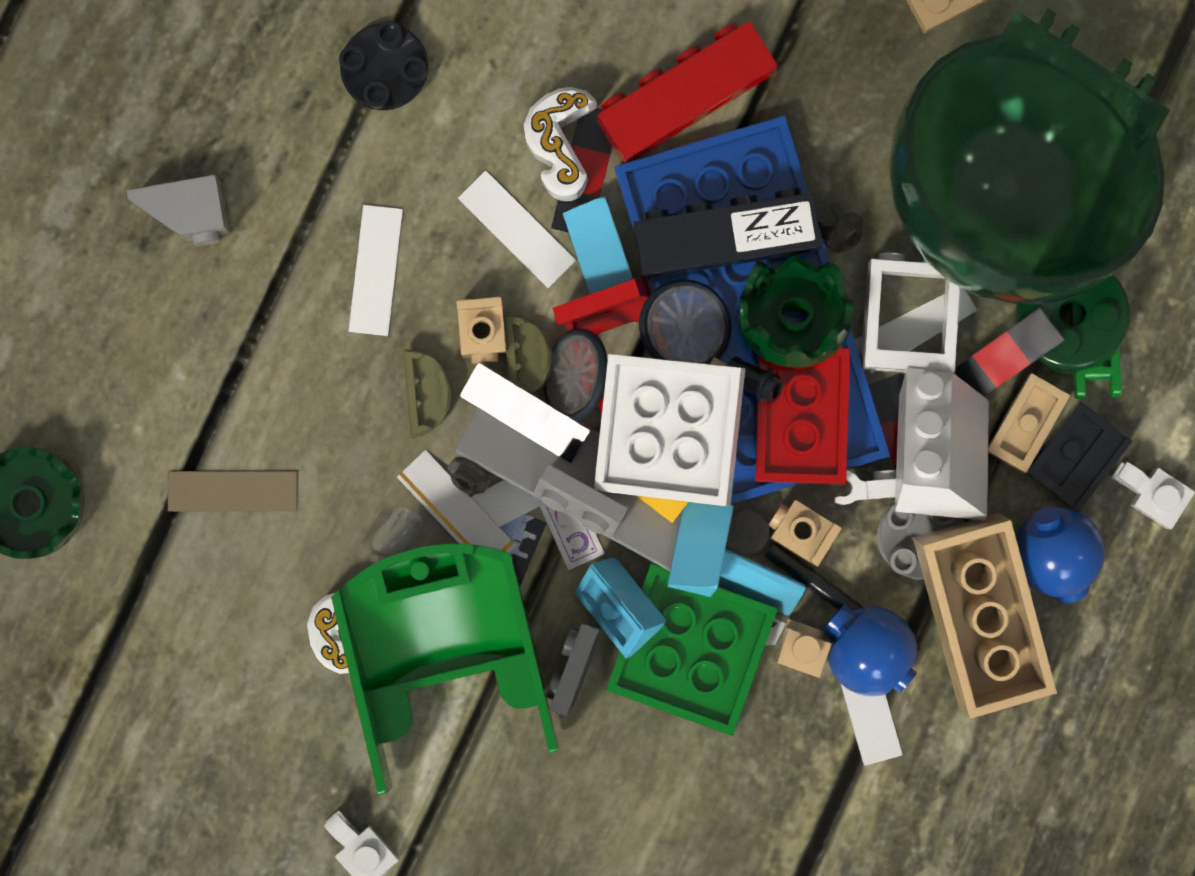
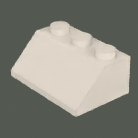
(941, 446)

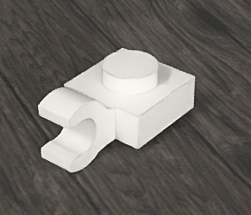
(880, 487)
(1157, 495)
(362, 852)

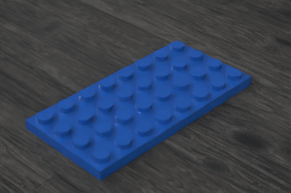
(716, 170)

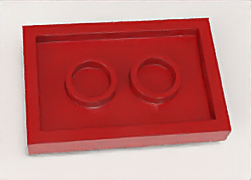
(806, 428)

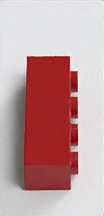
(686, 92)

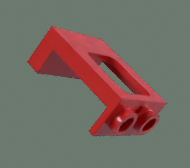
(604, 310)

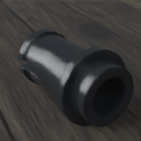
(762, 383)

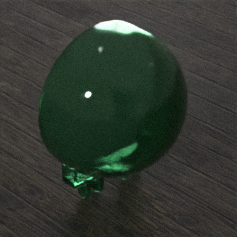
(1027, 165)

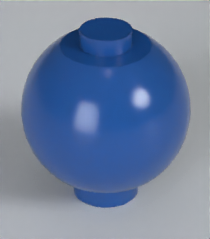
(1061, 553)
(871, 650)

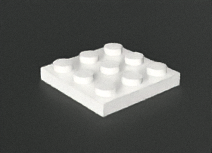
(669, 429)

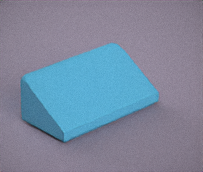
(597, 245)
(700, 548)
(760, 583)
(619, 605)

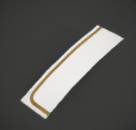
(451, 506)

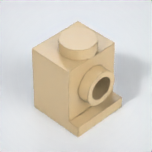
(482, 311)
(809, 549)
(803, 648)

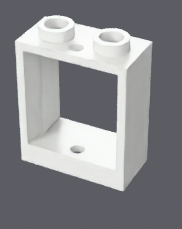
(898, 361)

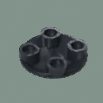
(384, 66)

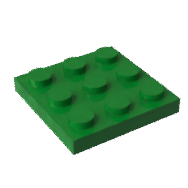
(699, 658)

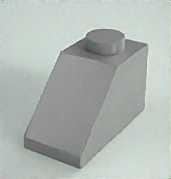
(187, 207)

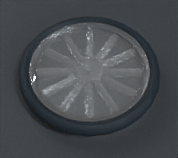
(685, 323)
(577, 374)

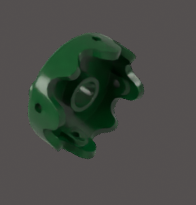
(798, 287)
(1095, 338)
(59, 507)

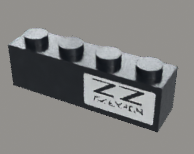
(727, 235)

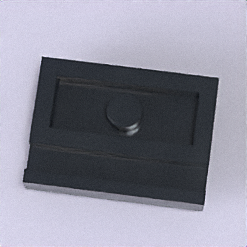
(1078, 456)

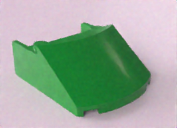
(432, 621)

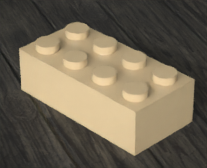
(985, 615)

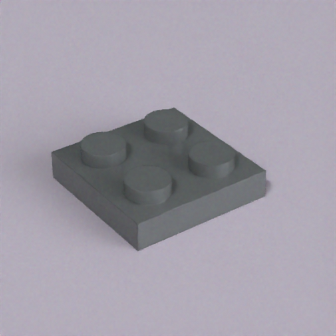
(566, 685)

